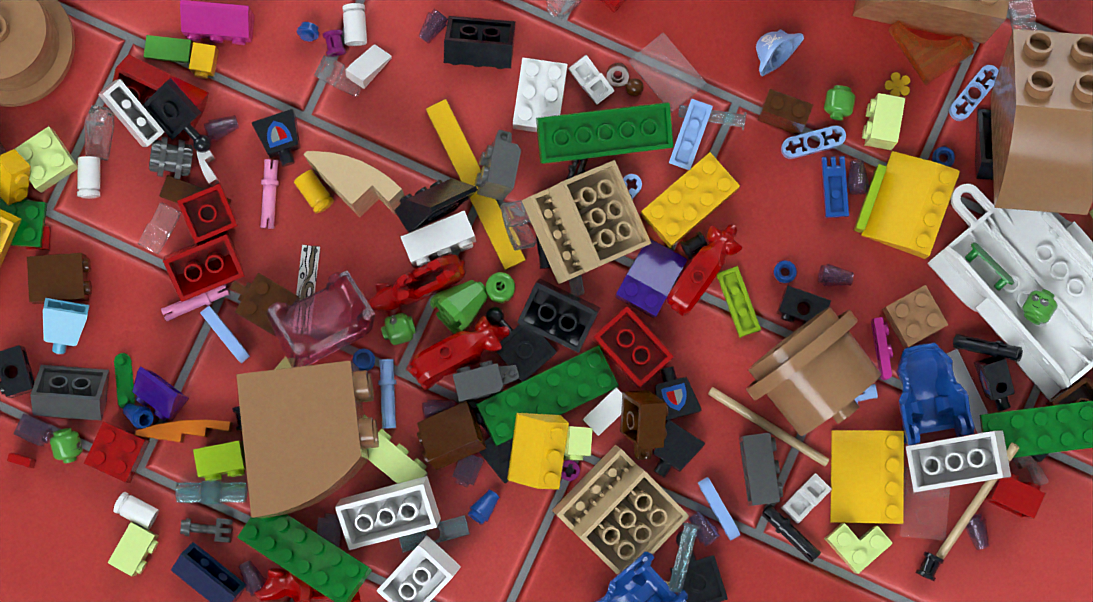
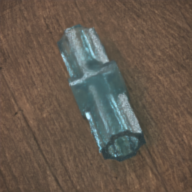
(211, 492)
(448, 529)

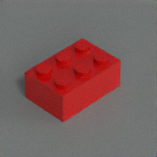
(633, 347)

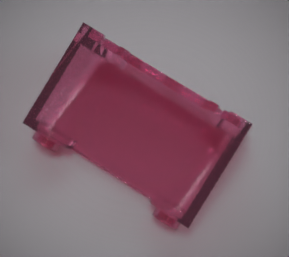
(322, 321)

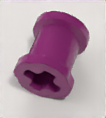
(334, 43)
(575, 467)

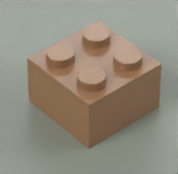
(915, 316)

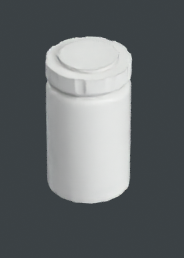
(354, 24)
(88, 177)
(136, 510)

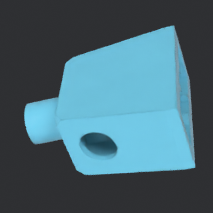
(63, 323)

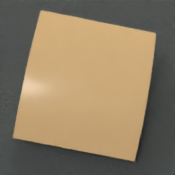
(355, 181)
(586, 221)
(620, 511)

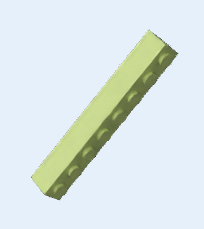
(388, 457)

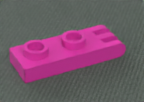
(883, 351)

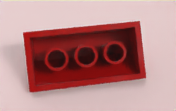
(146, 79)

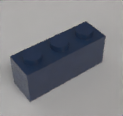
(207, 575)

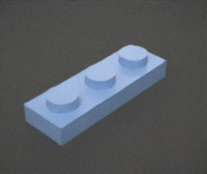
(690, 134)

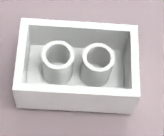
(538, 92)
(439, 239)
(420, 574)

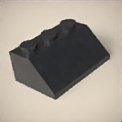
(479, 42)
(433, 203)
(558, 315)

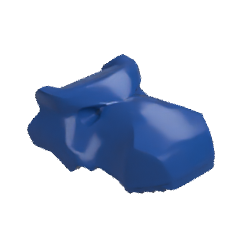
(931, 394)
(641, 584)

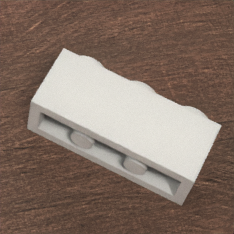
(131, 113)

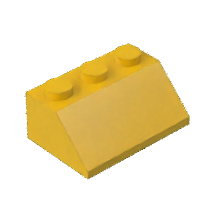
(538, 450)

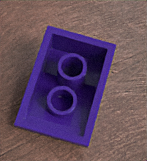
(651, 278)
(158, 393)

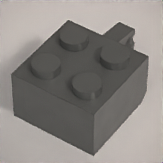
(498, 167)
(483, 381)

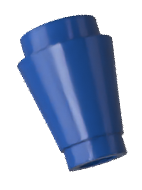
(138, 415)
(483, 507)

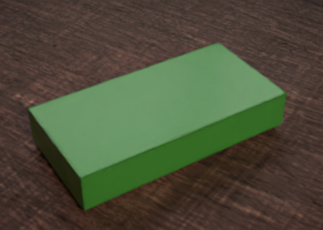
(167, 49)

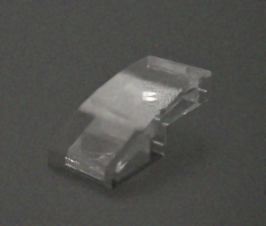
(1022, 15)
(335, 75)
(516, 225)
(159, 228)
(1034, 469)

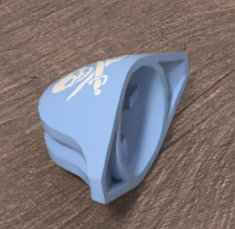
(775, 49)

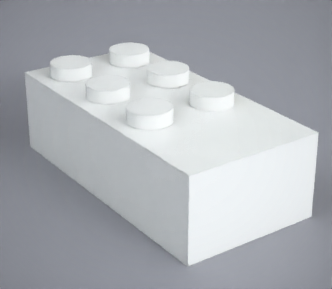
(958, 461)
(388, 513)

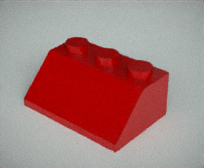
(203, 266)

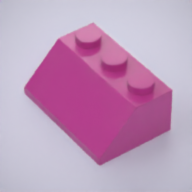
(216, 22)

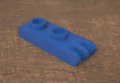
(835, 188)

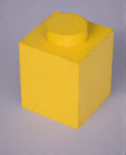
(203, 60)

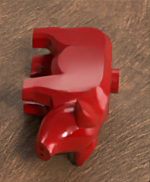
(703, 269)
(418, 284)
(456, 352)
(283, 583)

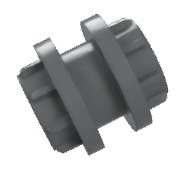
(171, 158)

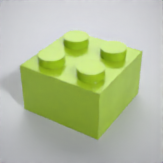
(220, 460)

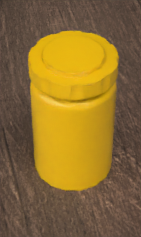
(313, 191)

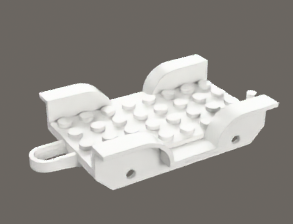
(1039, 254)

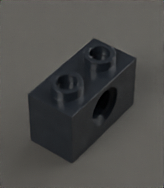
(793, 297)
(24, 381)

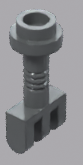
(187, 527)

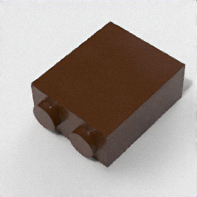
(785, 112)
(59, 277)
(450, 436)

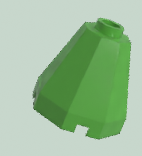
(460, 305)

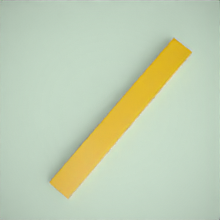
(467, 170)

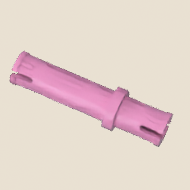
(269, 193)
(183, 307)

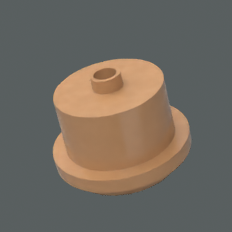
(34, 49)
(815, 372)

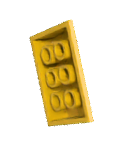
(911, 204)
(867, 476)

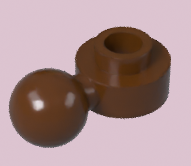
(633, 86)

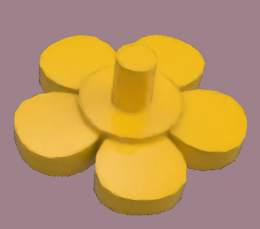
(898, 85)

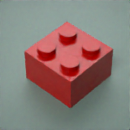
(207, 213)
(116, 452)
(1016, 496)

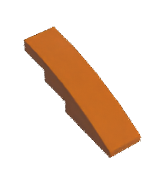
(176, 430)

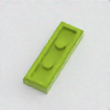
(870, 198)
(738, 302)

